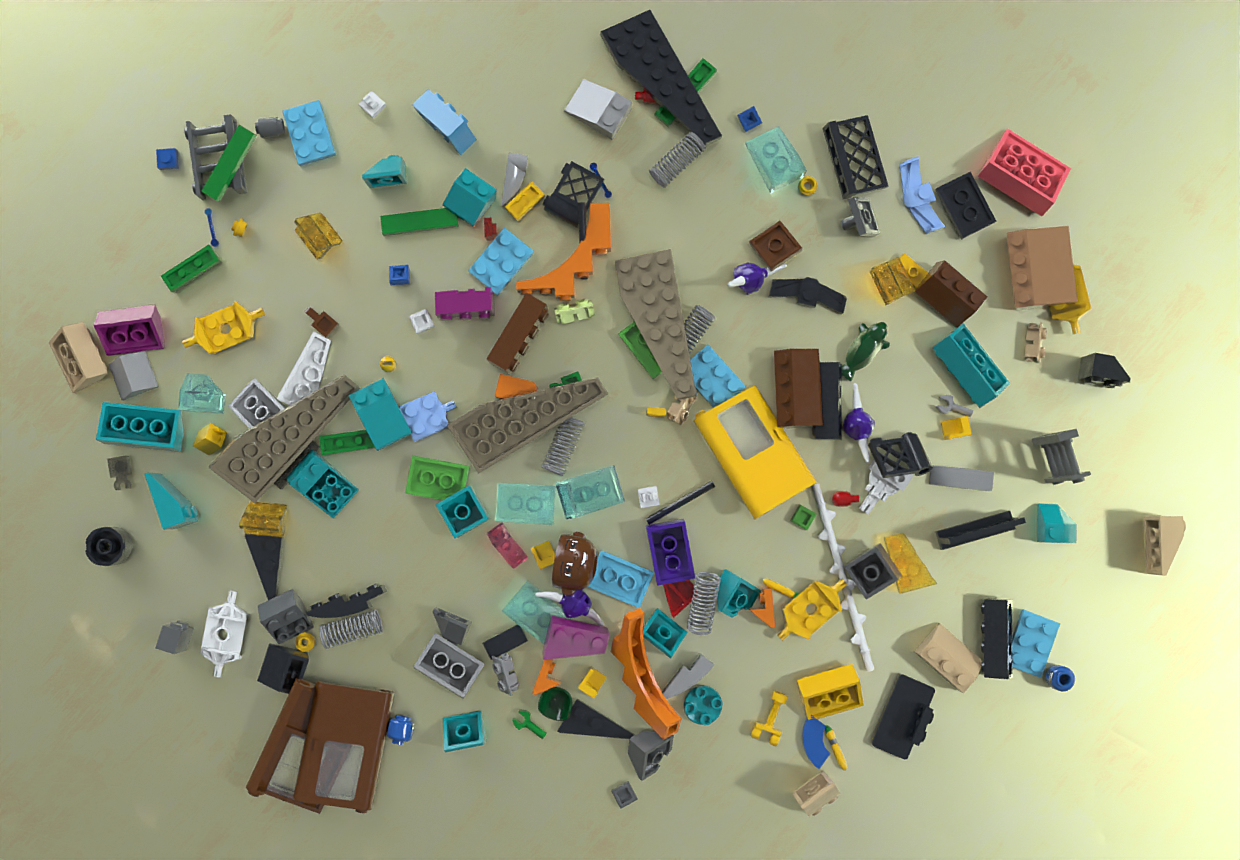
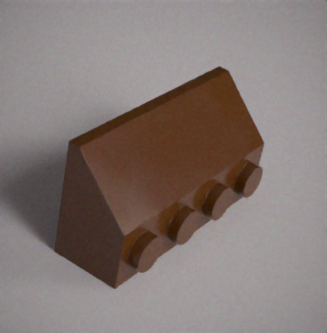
(798, 388)

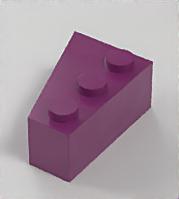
(464, 304)
(574, 639)

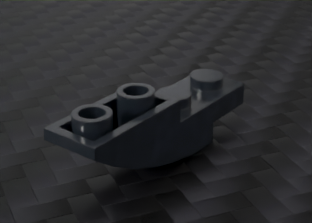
(340, 605)

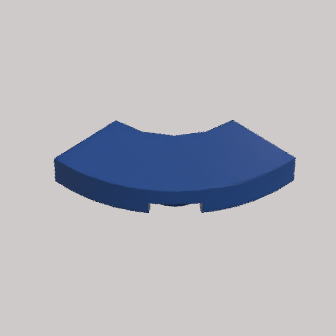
(813, 741)

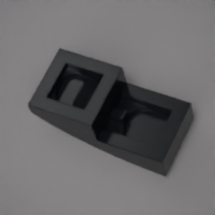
(505, 641)

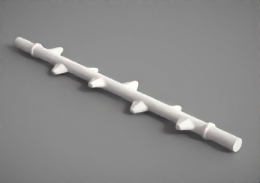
(838, 569)

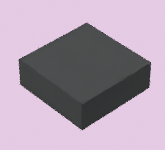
(624, 794)

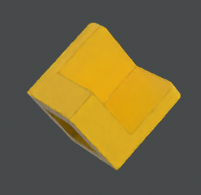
(956, 428)
(209, 439)
(544, 554)
(592, 682)

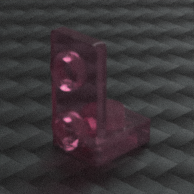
(506, 545)

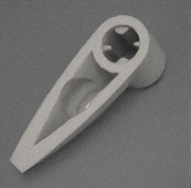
(514, 176)

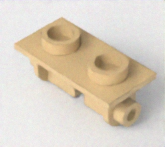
(1035, 350)
(680, 411)

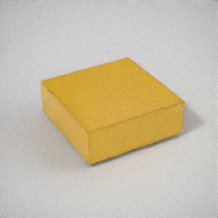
(656, 412)

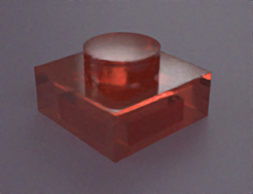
(490, 229)

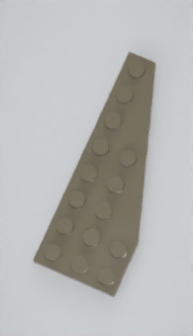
(653, 300)
(508, 424)
(269, 448)

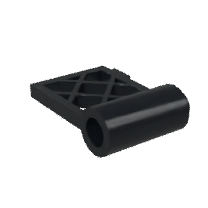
(562, 205)
(911, 453)

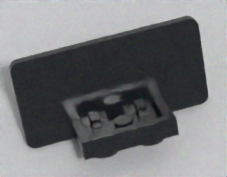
(905, 717)

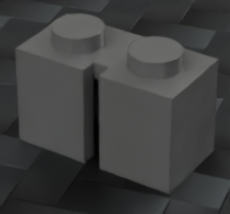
(174, 637)

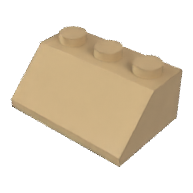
(77, 356)
(950, 658)

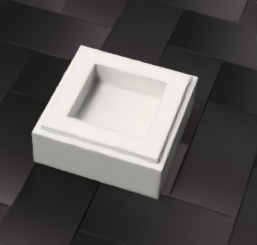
(421, 321)

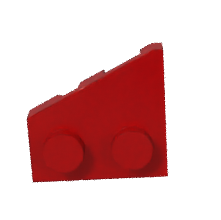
(679, 595)

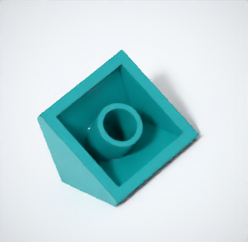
(663, 633)
(463, 731)

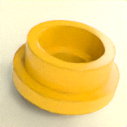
(810, 180)
(239, 227)
(311, 642)

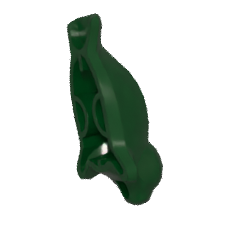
(865, 348)

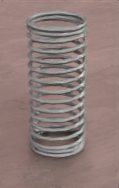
(656, 174)
(707, 315)
(547, 466)
(372, 617)
(702, 622)

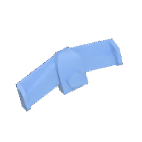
(919, 196)

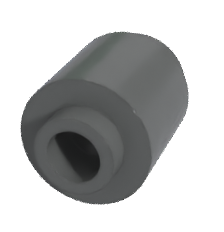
(270, 127)

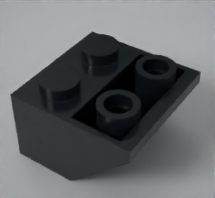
(1103, 370)
(282, 667)

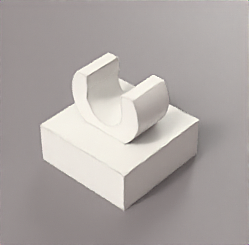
(372, 104)
(648, 497)

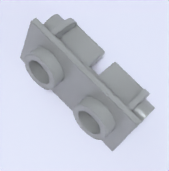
(507, 681)

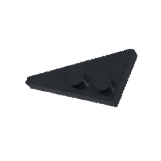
(267, 558)
(590, 722)

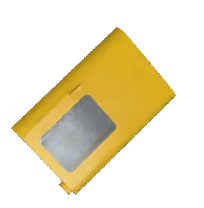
(746, 444)

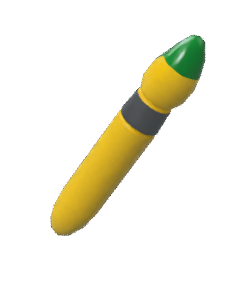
(835, 747)

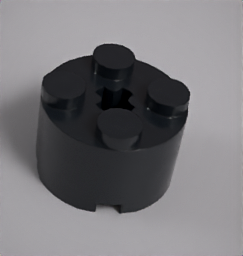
(97, 546)

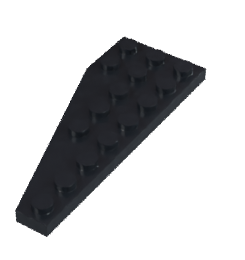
(650, 60)

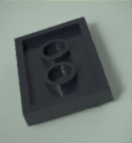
(965, 205)

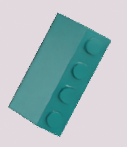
(971, 366)
(140, 427)

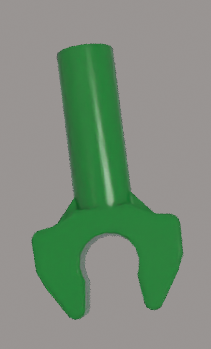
(528, 724)

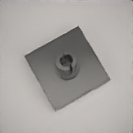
(862, 217)

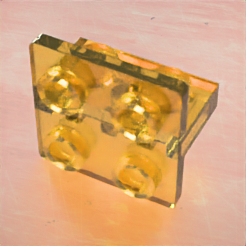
(317, 234)
(892, 280)
(264, 519)

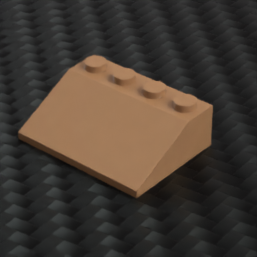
(1041, 267)

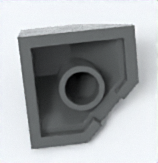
(452, 626)
(647, 751)

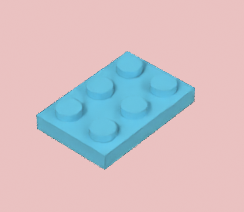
(309, 133)
(501, 261)
(714, 378)
(621, 579)
(1032, 642)

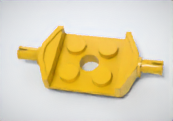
(1073, 311)
(208, 328)
(826, 603)

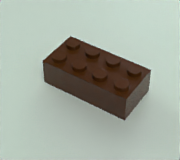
(518, 333)

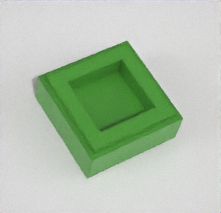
(803, 517)

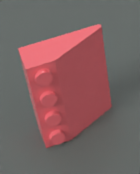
(1025, 172)

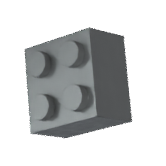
(873, 571)

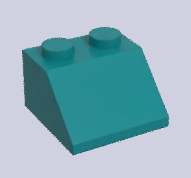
(469, 197)
(462, 512)

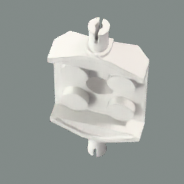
(233, 621)

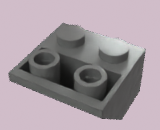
(284, 616)

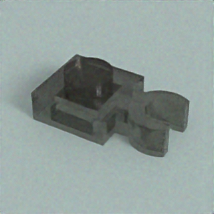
(119, 468)

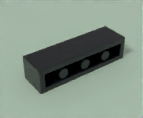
(831, 402)
(997, 638)

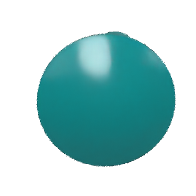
(703, 705)

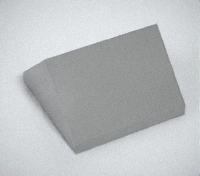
(133, 374)

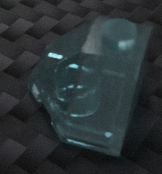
(200, 395)

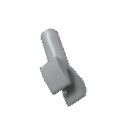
(951, 406)

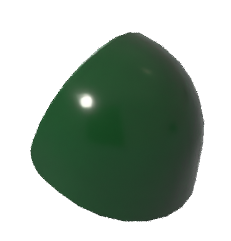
(555, 704)

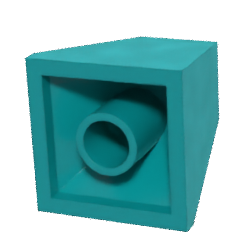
(386, 173)

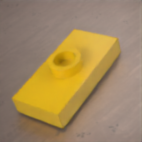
(524, 201)
(913, 270)

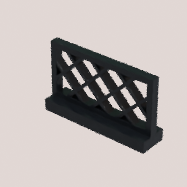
(841, 162)
(977, 529)

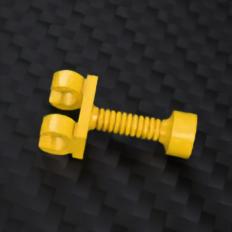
(778, 698)

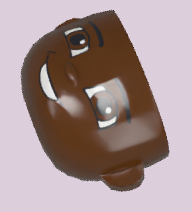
(574, 563)

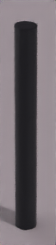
(582, 223)
(680, 502)

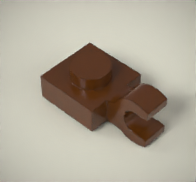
(322, 323)

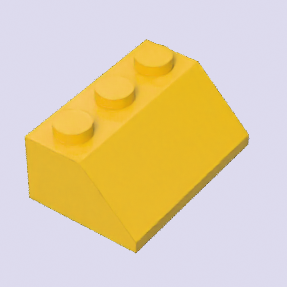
(830, 692)

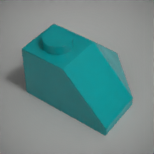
(1055, 525)
(735, 594)

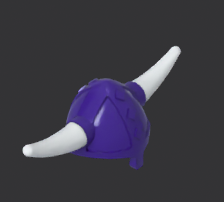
(751, 276)
(859, 424)
(574, 605)

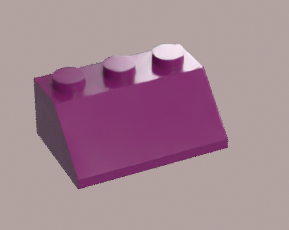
(130, 330)

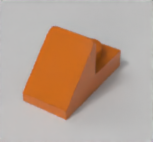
(766, 613)
(543, 681)

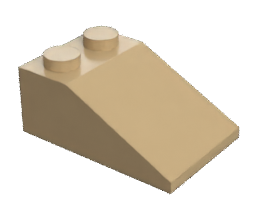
(1162, 542)
(816, 794)

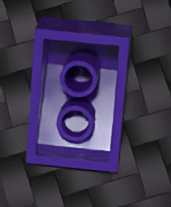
(670, 552)

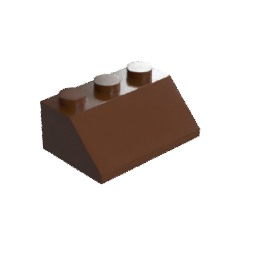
(950, 293)

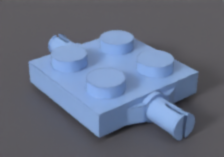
(426, 415)

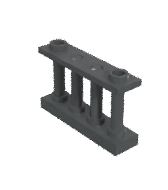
(191, 132)
(1061, 457)

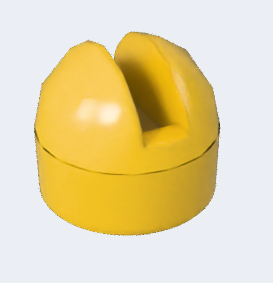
(387, 368)

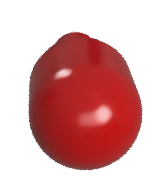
(644, 96)
(844, 499)

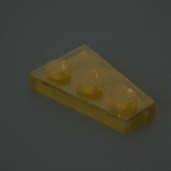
(908, 563)

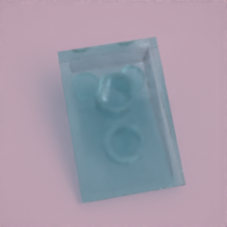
(776, 159)
(590, 492)
(526, 503)
(532, 612)

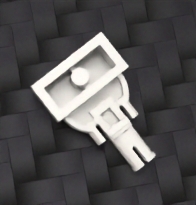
(882, 486)

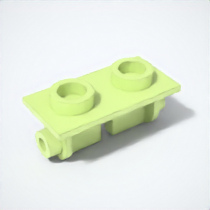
(580, 308)

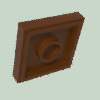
(775, 245)

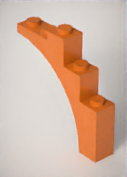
(580, 263)
(637, 675)

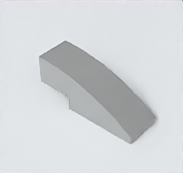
(961, 478)
(687, 677)

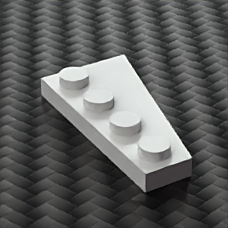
(307, 372)

